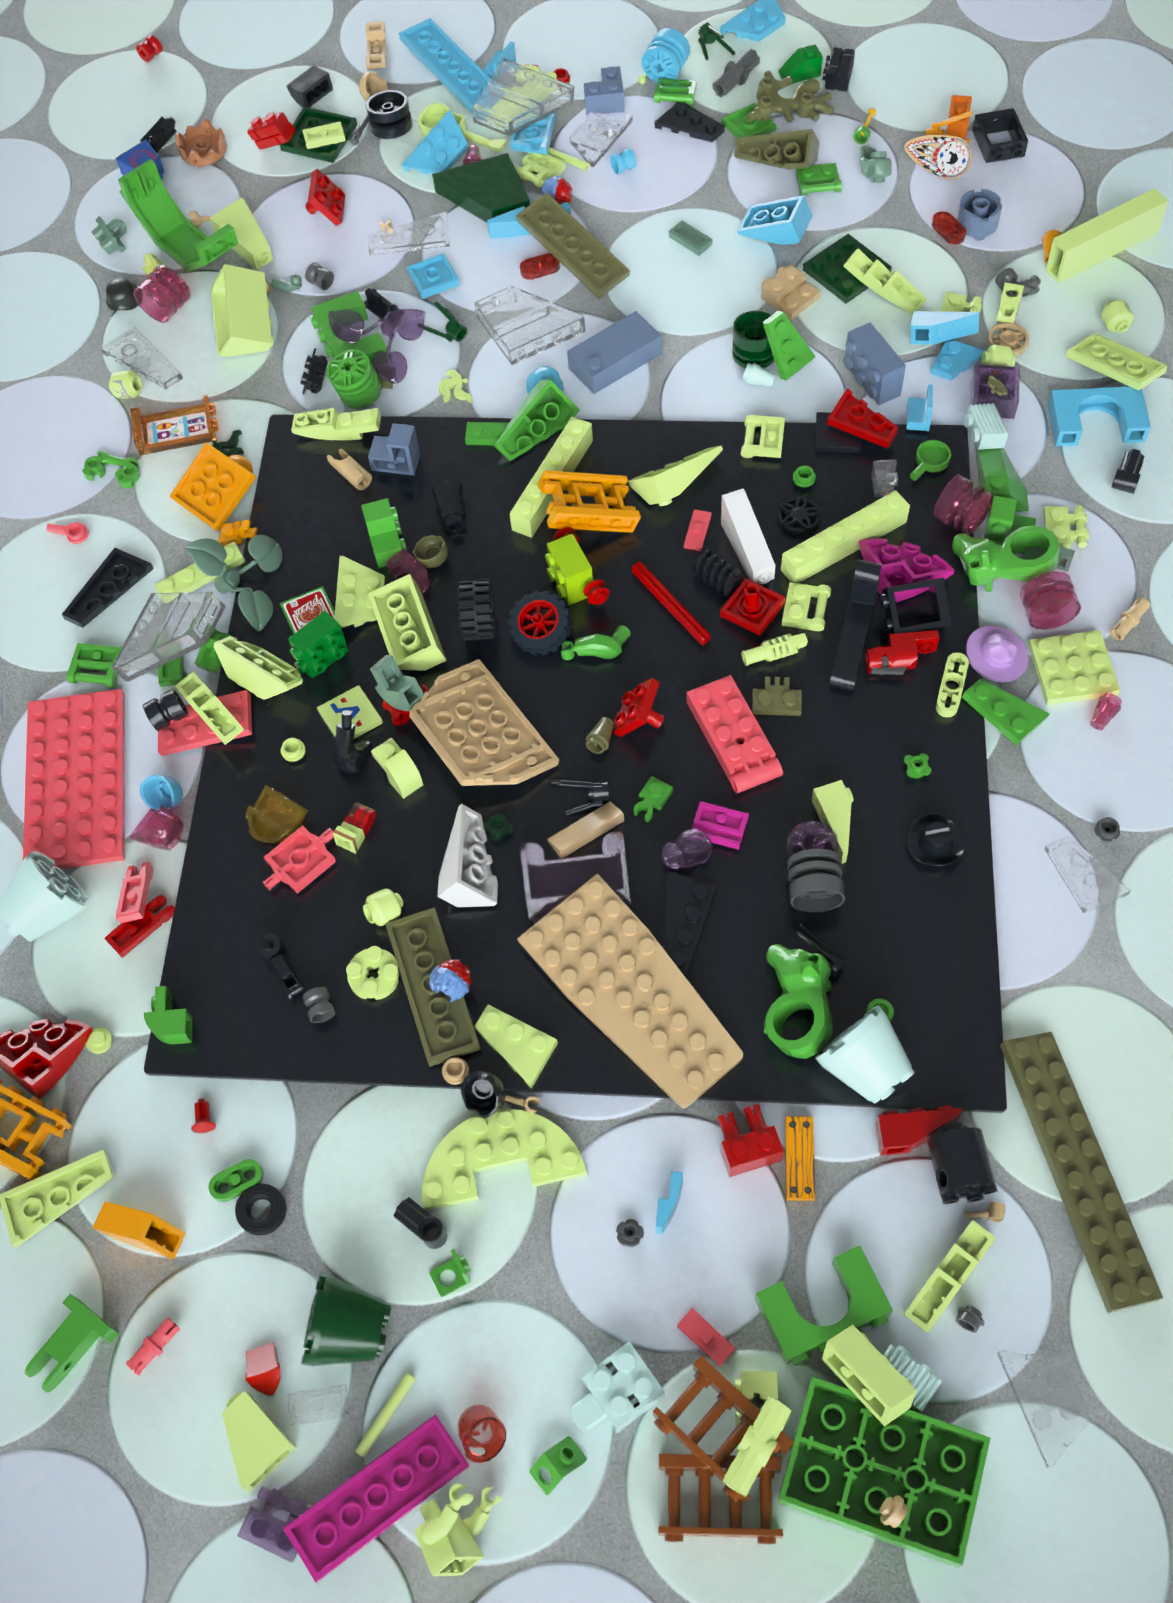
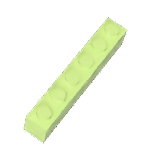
(564, 457)
(844, 537)

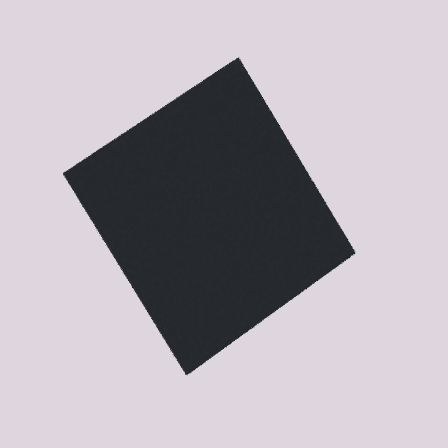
(905, 926)

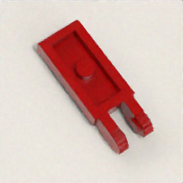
(132, 933)

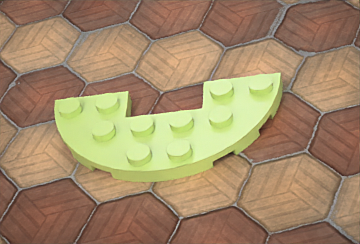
(494, 1142)

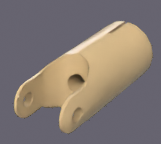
(351, 470)

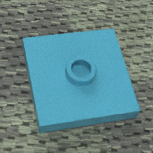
(433, 276)

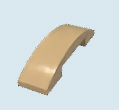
(376, 45)

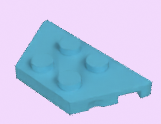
(756, 21)
(535, 137)
(439, 148)

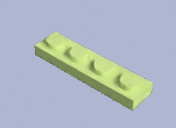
(193, 578)

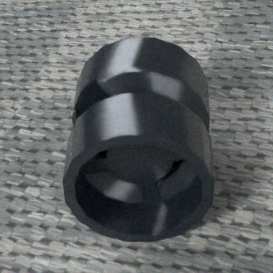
(164, 710)

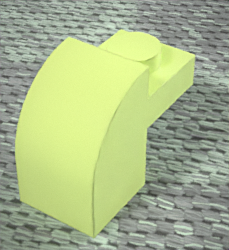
(399, 767)

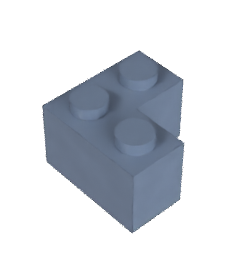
(605, 95)
(397, 452)

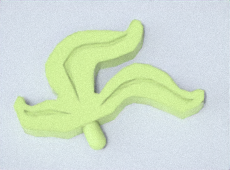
(449, 383)

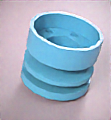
(665, 55)

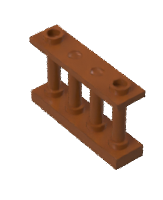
(727, 1398)
(677, 1463)

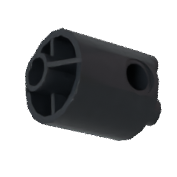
(961, 1163)

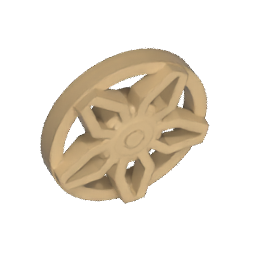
(1009, 337)

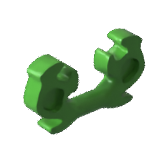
(126, 476)

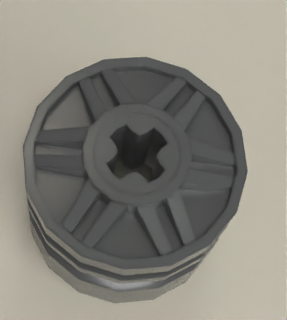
(816, 880)

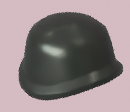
(120, 294)

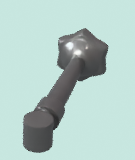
(358, 132)

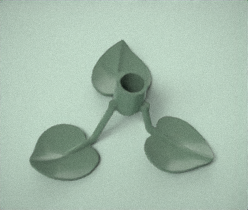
(209, 558)

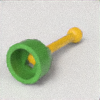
(864, 130)

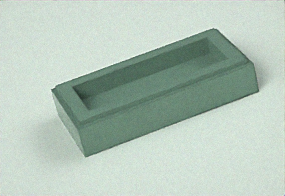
(690, 238)

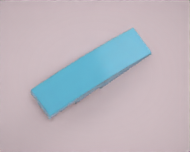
(507, 226)

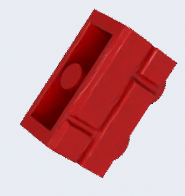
(270, 130)

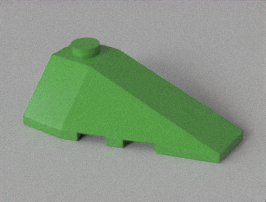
(538, 417)
(1000, 477)

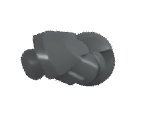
(1010, 276)

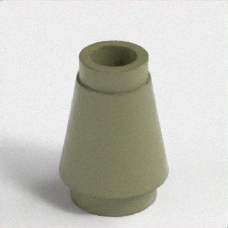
(600, 736)

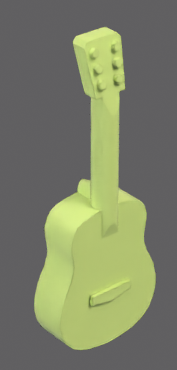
(435, 112)

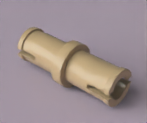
(1130, 619)

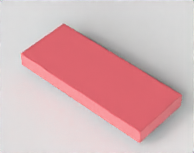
(697, 530)
(706, 1337)

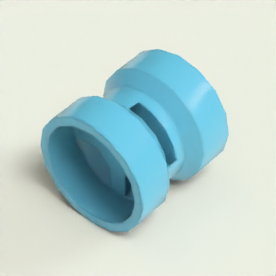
(623, 161)

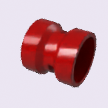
(149, 48)

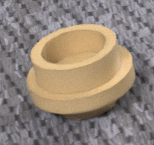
(455, 1070)
(893, 1511)

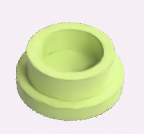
(293, 749)
(99, 1040)

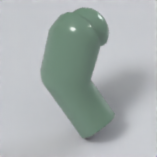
(287, 286)

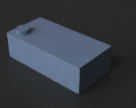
(614, 352)

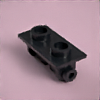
(160, 133)
(378, 304)
(315, 366)

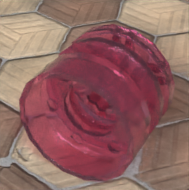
(162, 293)
(963, 505)

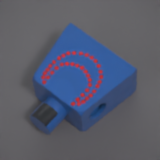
(138, 155)

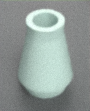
(757, 375)

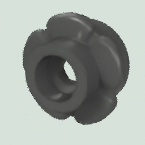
(1110, 824)
(629, 1240)
(969, 1318)

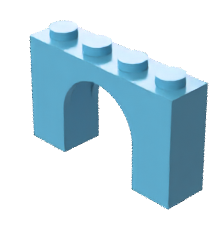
(1123, 403)

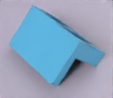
(508, 53)
(920, 411)

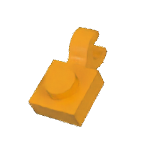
(236, 532)

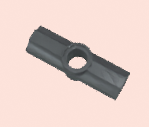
(736, 73)

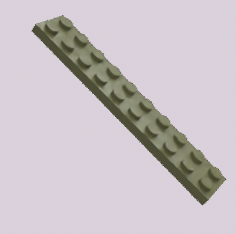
(1081, 1173)

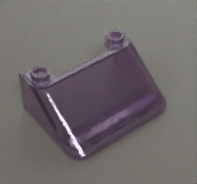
(554, 880)

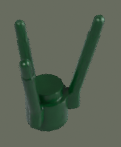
(710, 35)
(455, 330)

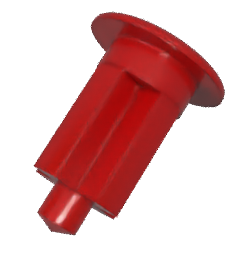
(202, 1117)

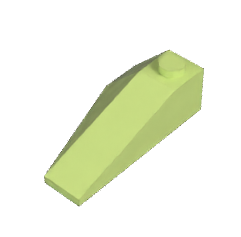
(672, 480)

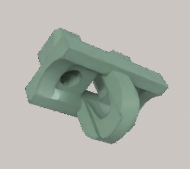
(107, 237)

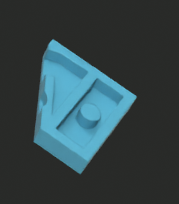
(954, 359)

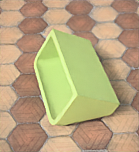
(241, 312)

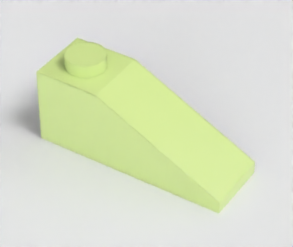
(834, 810)

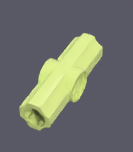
(757, 1446)

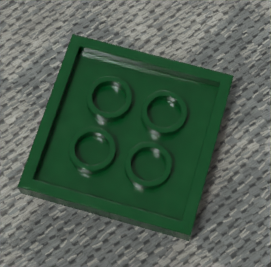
(312, 118)
(829, 270)

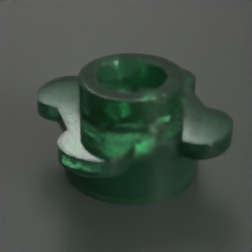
(493, 822)

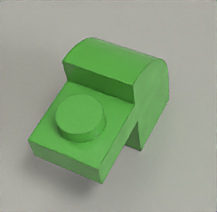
(168, 1024)

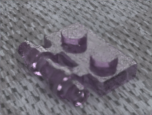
(266, 1530)

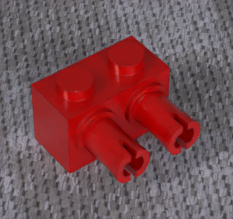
(750, 1150)

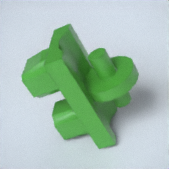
(207, 657)

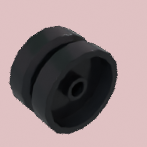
(389, 114)

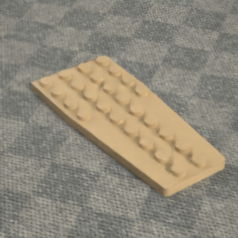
(632, 991)

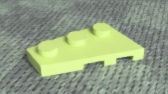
(516, 1042)

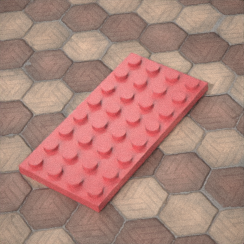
(76, 779)

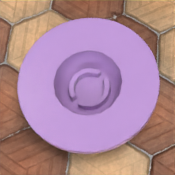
(997, 653)

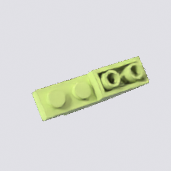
(330, 425)

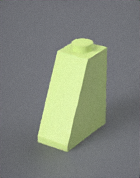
(254, 1440)

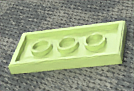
(1116, 361)

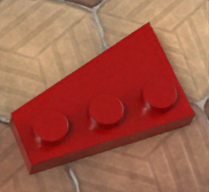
(859, 420)

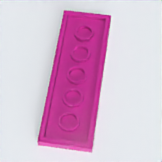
(375, 1498)

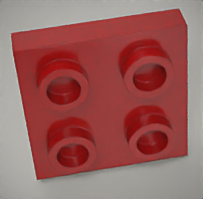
(325, 197)
(752, 606)
(637, 709)

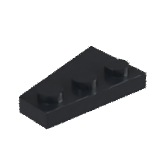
(689, 120)

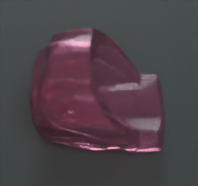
(159, 828)

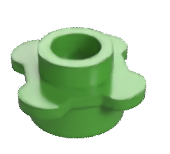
(915, 771)

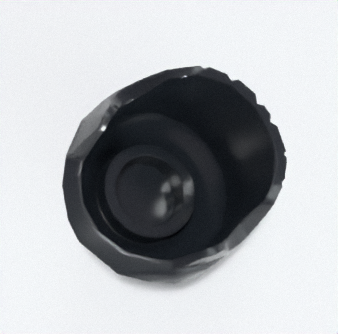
(483, 1093)

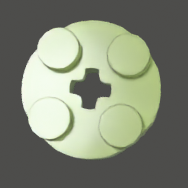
(370, 959)

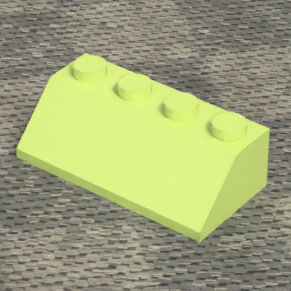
(407, 625)

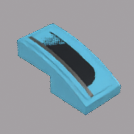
(667, 1207)

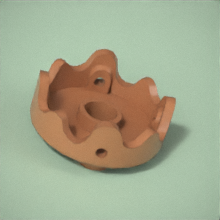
(202, 136)

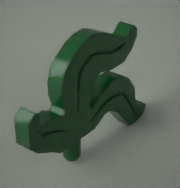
(230, 444)

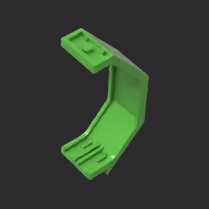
(167, 224)

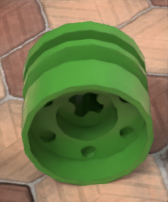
(354, 378)

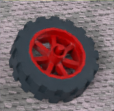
(523, 611)

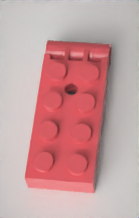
(734, 734)

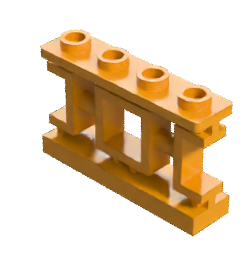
(588, 516)
(21, 1107)

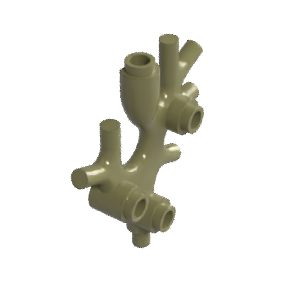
(802, 100)

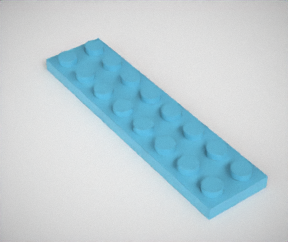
(446, 61)

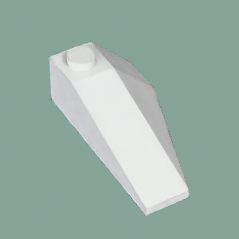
(466, 870)

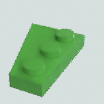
(787, 345)
(1004, 711)

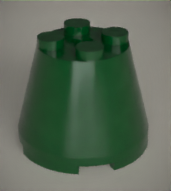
(344, 1324)

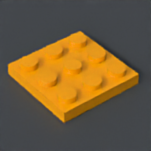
(212, 486)

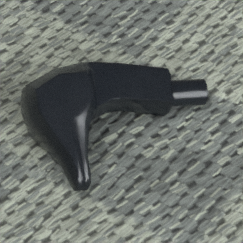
(346, 753)

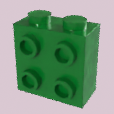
(317, 645)

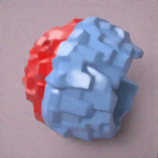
(558, 189)
(451, 979)

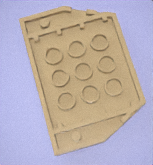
(480, 729)

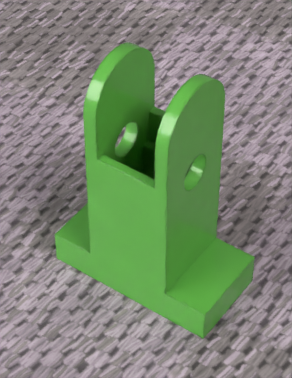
(70, 1342)

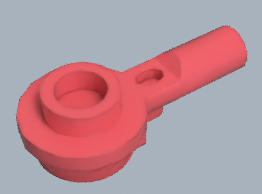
(75, 532)

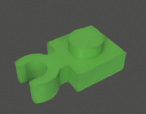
(653, 796)

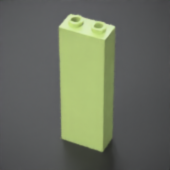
(1106, 235)

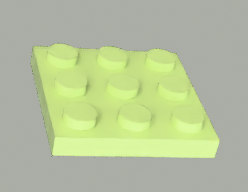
(1073, 667)

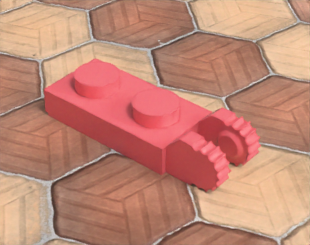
(134, 893)

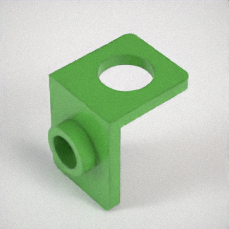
(459, 1267)
(559, 1461)

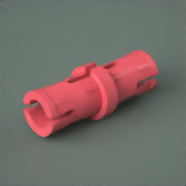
(153, 1346)

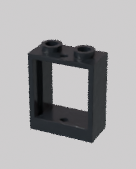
(1006, 121)
(938, 600)

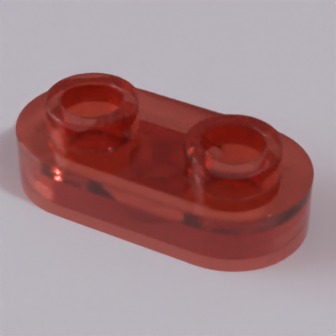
(948, 227)
(539, 266)

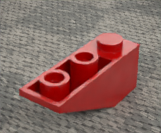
(907, 1131)

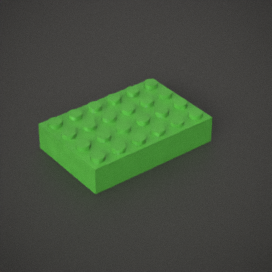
(851, 1463)

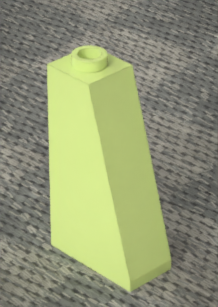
(251, 241)

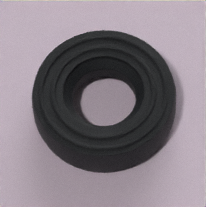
(247, 1199)

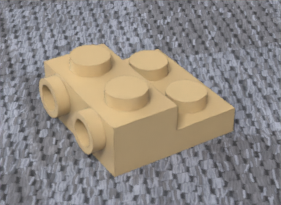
(789, 291)

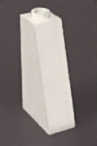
(746, 537)

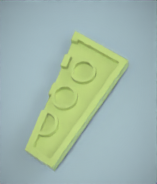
(46, 1198)

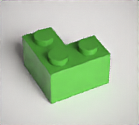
(1004, 521)
(383, 530)

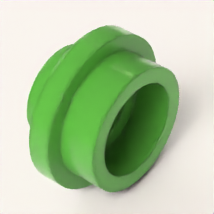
(804, 476)

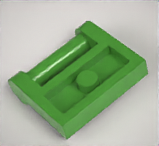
(675, 90)
(818, 179)
(95, 658)

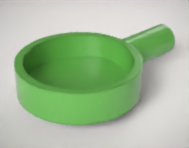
(931, 457)

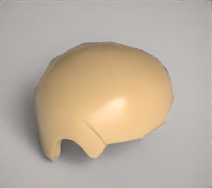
(371, 84)

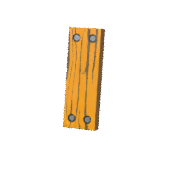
(799, 1158)

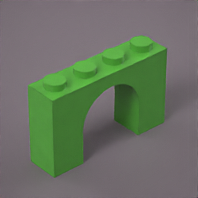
(370, 345)
(798, 1337)

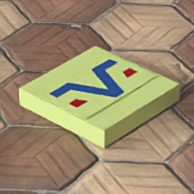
(354, 700)

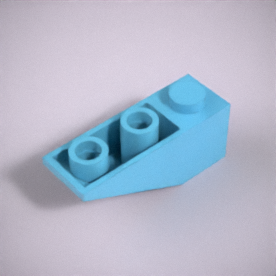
(937, 327)

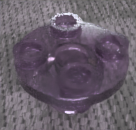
(811, 836)

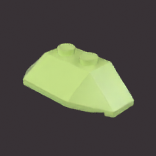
(256, 668)

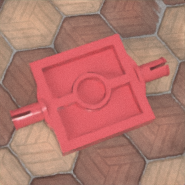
(299, 859)

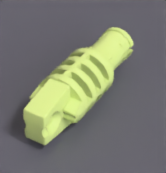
(775, 648)

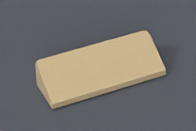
(586, 829)

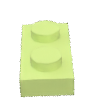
(324, 135)

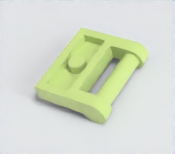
(770, 438)
(798, 604)

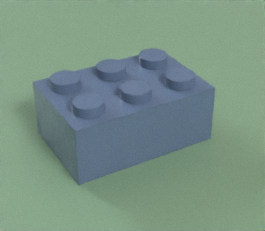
(874, 363)

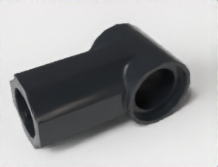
(1128, 473)
(420, 1222)

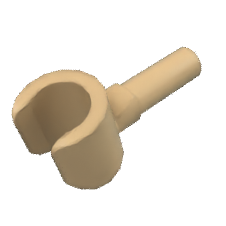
(196, 219)
(386, 226)
(523, 1103)
(995, 1213)

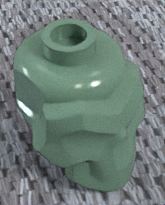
(875, 164)

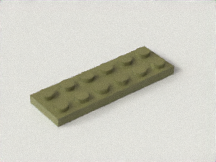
(573, 245)
(441, 1024)

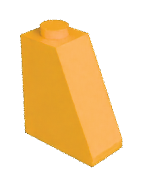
(139, 1229)

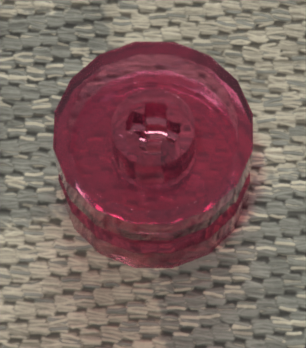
(1050, 600)

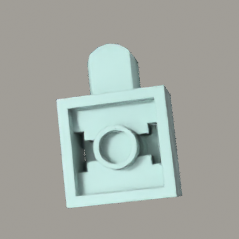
(615, 1389)

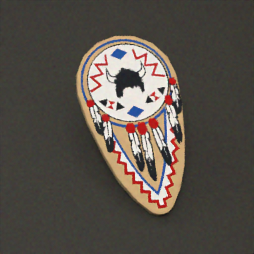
(941, 154)

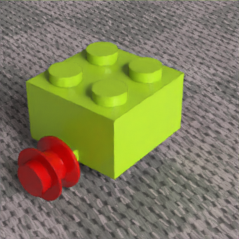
(572, 570)

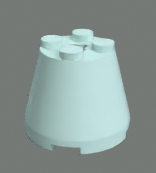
(40, 898)
(868, 1057)

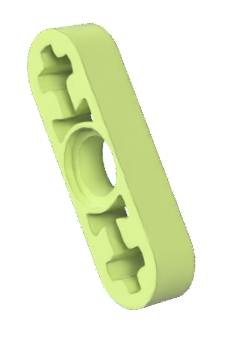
(949, 675)

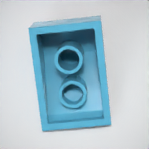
(777, 221)

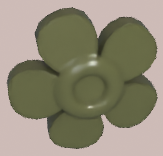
(997, 386)

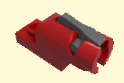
(900, 652)

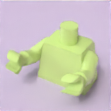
(448, 1539)

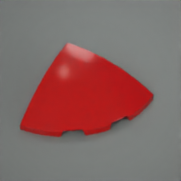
(42, 1053)

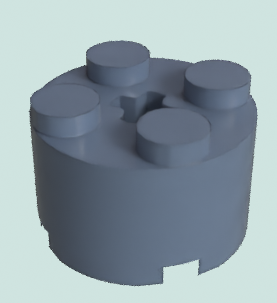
(980, 213)

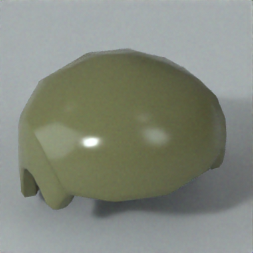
(431, 551)

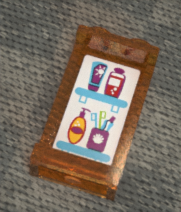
(174, 428)

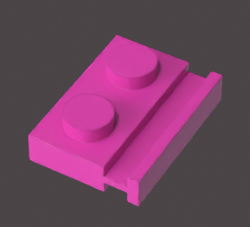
(721, 824)

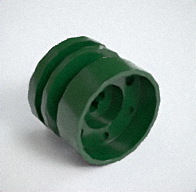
(750, 340)

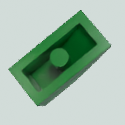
(803, 64)

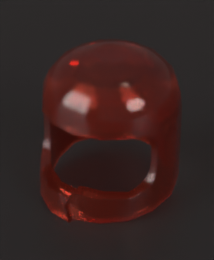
(471, 1419)

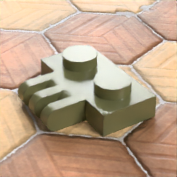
(777, 699)

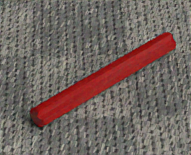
(671, 603)

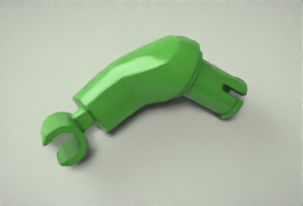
(597, 645)

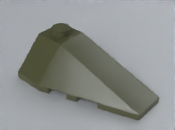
(781, 150)

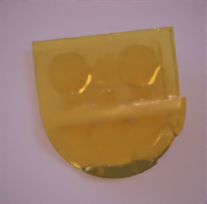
(274, 816)

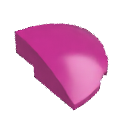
(903, 565)

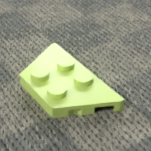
(352, 596)

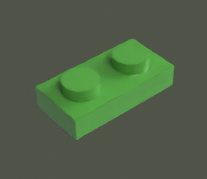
(483, 432)

